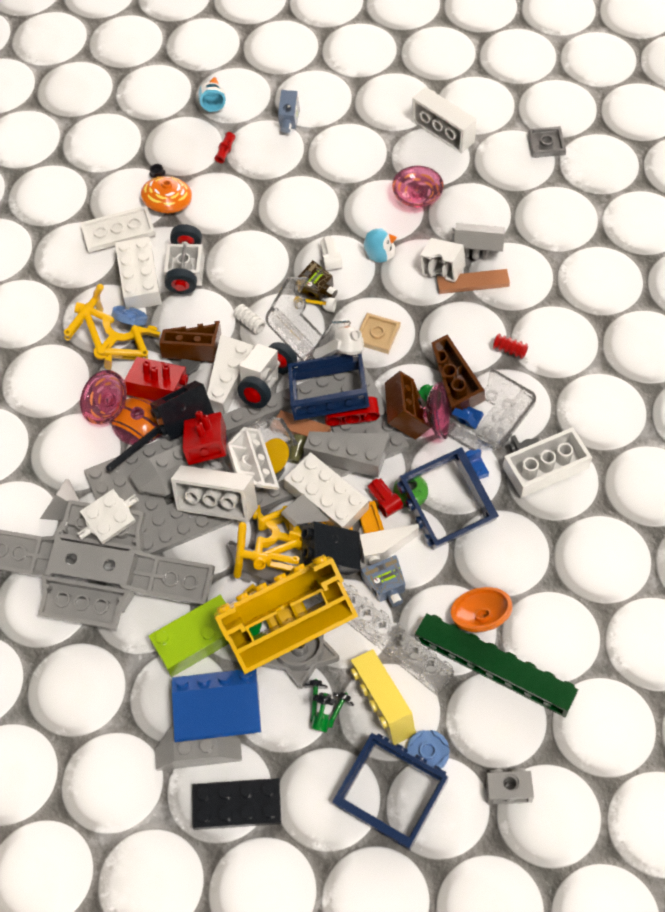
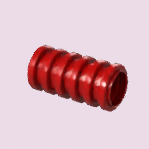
(510, 346)

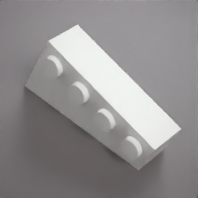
(225, 372)

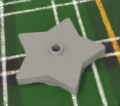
(305, 659)

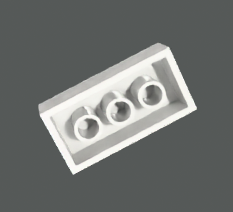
(443, 120)
(138, 273)
(547, 462)
(327, 491)
(214, 493)

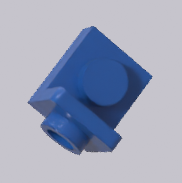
(469, 417)
(476, 461)

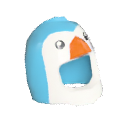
(211, 95)
(378, 245)

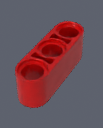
(355, 416)

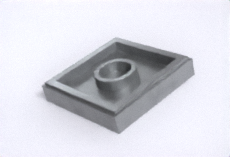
(546, 142)

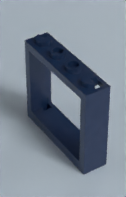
(328, 403)
(473, 483)
(400, 753)

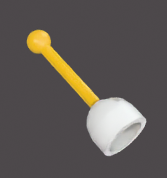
(329, 304)

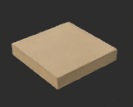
(379, 332)

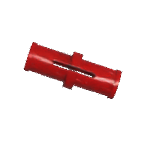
(225, 147)

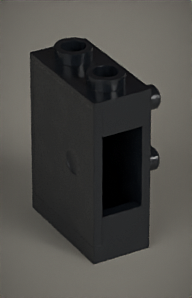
(179, 406)
(332, 541)

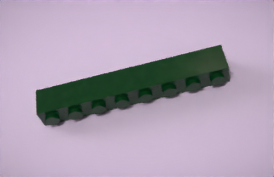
(496, 665)

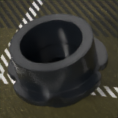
(156, 170)

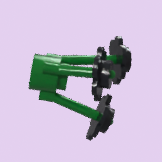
(320, 720)

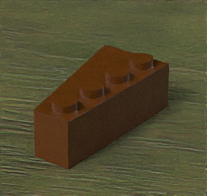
(459, 380)

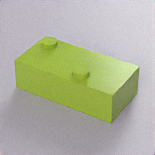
(189, 637)

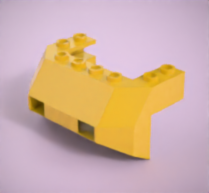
(285, 613)

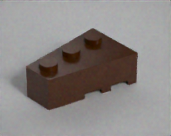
(192, 343)
(403, 406)

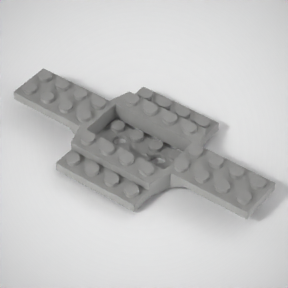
(94, 603)

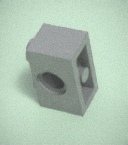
(499, 794)

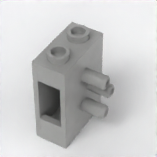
(478, 238)

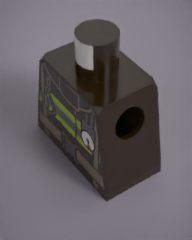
(318, 284)

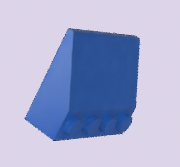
(215, 705)

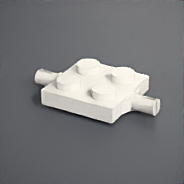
(107, 516)

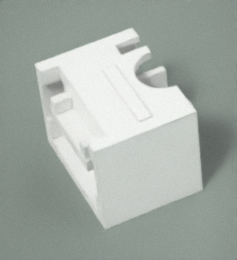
(443, 258)

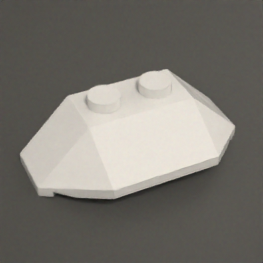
(251, 458)

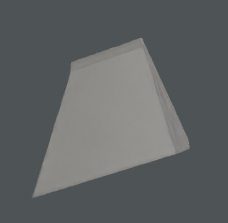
(58, 505)
(302, 512)

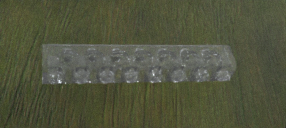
(434, 681)

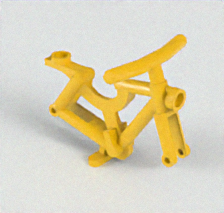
(105, 350)
(261, 558)

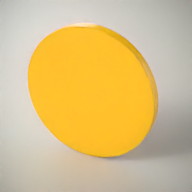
(278, 453)

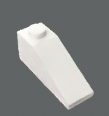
(382, 544)

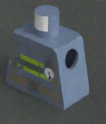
(288, 115)
(385, 580)

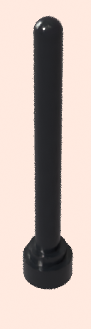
(132, 449)

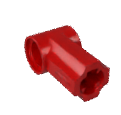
(387, 501)

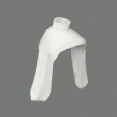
(346, 341)

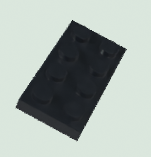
(236, 804)

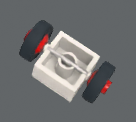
(184, 260)
(261, 372)

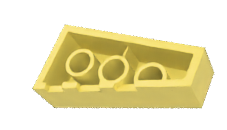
(383, 697)

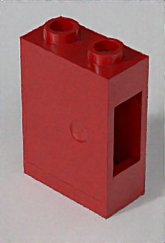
(154, 378)
(204, 437)

